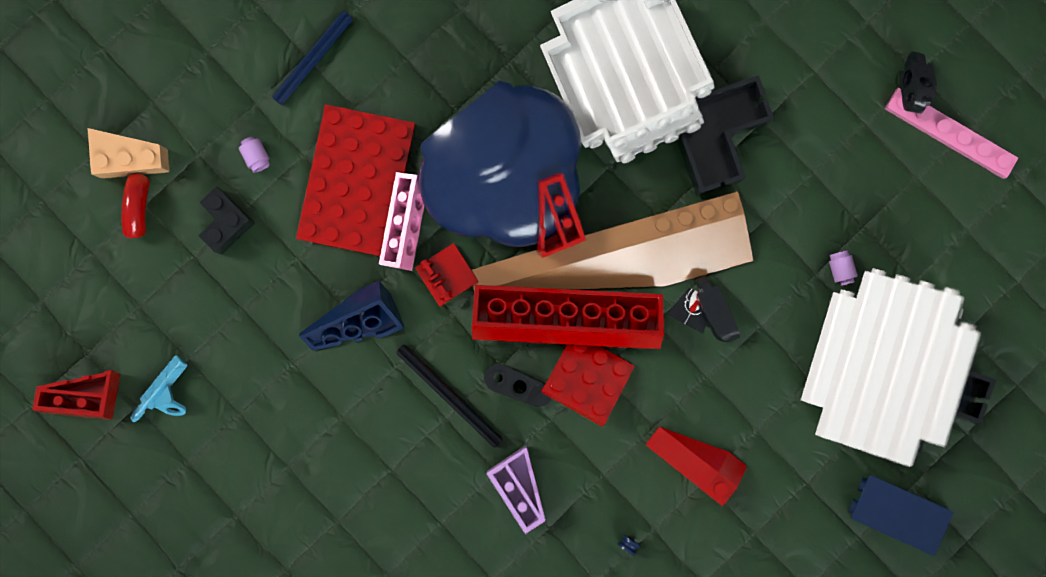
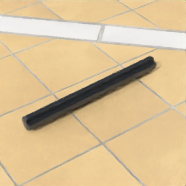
(449, 396)

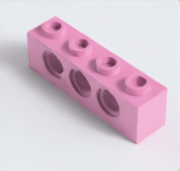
(402, 223)

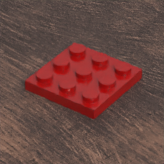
(588, 381)

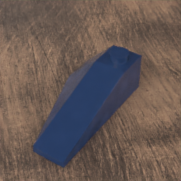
(361, 315)

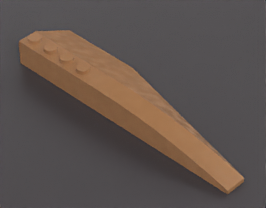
(638, 253)

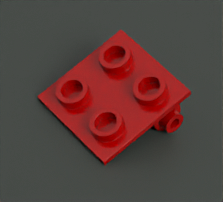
(446, 274)

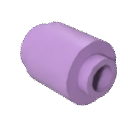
(254, 154)
(843, 267)

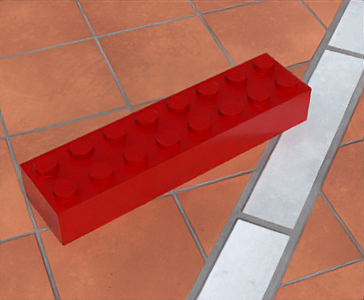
(568, 316)

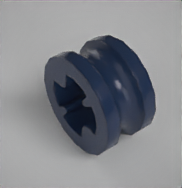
(629, 545)

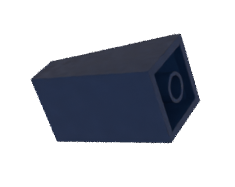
(900, 514)

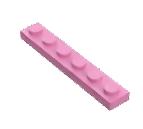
(956, 137)

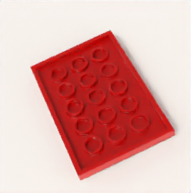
(354, 179)

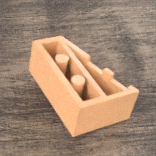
(122, 156)

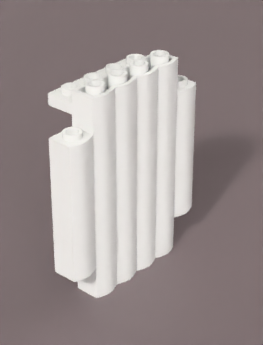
(628, 72)
(890, 366)

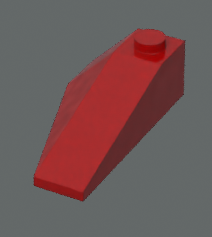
(706, 466)

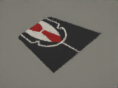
(687, 311)

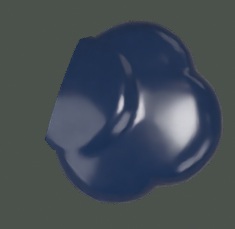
(488, 161)

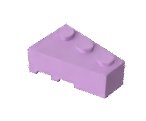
(518, 488)

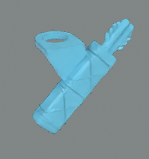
(160, 394)

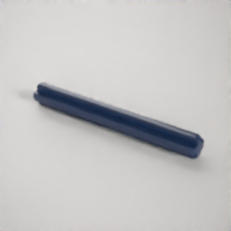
(312, 58)

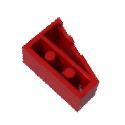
(572, 231)

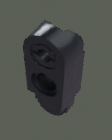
(917, 83)
(716, 311)
(532, 394)

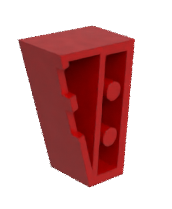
(81, 397)

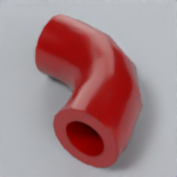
(134, 205)

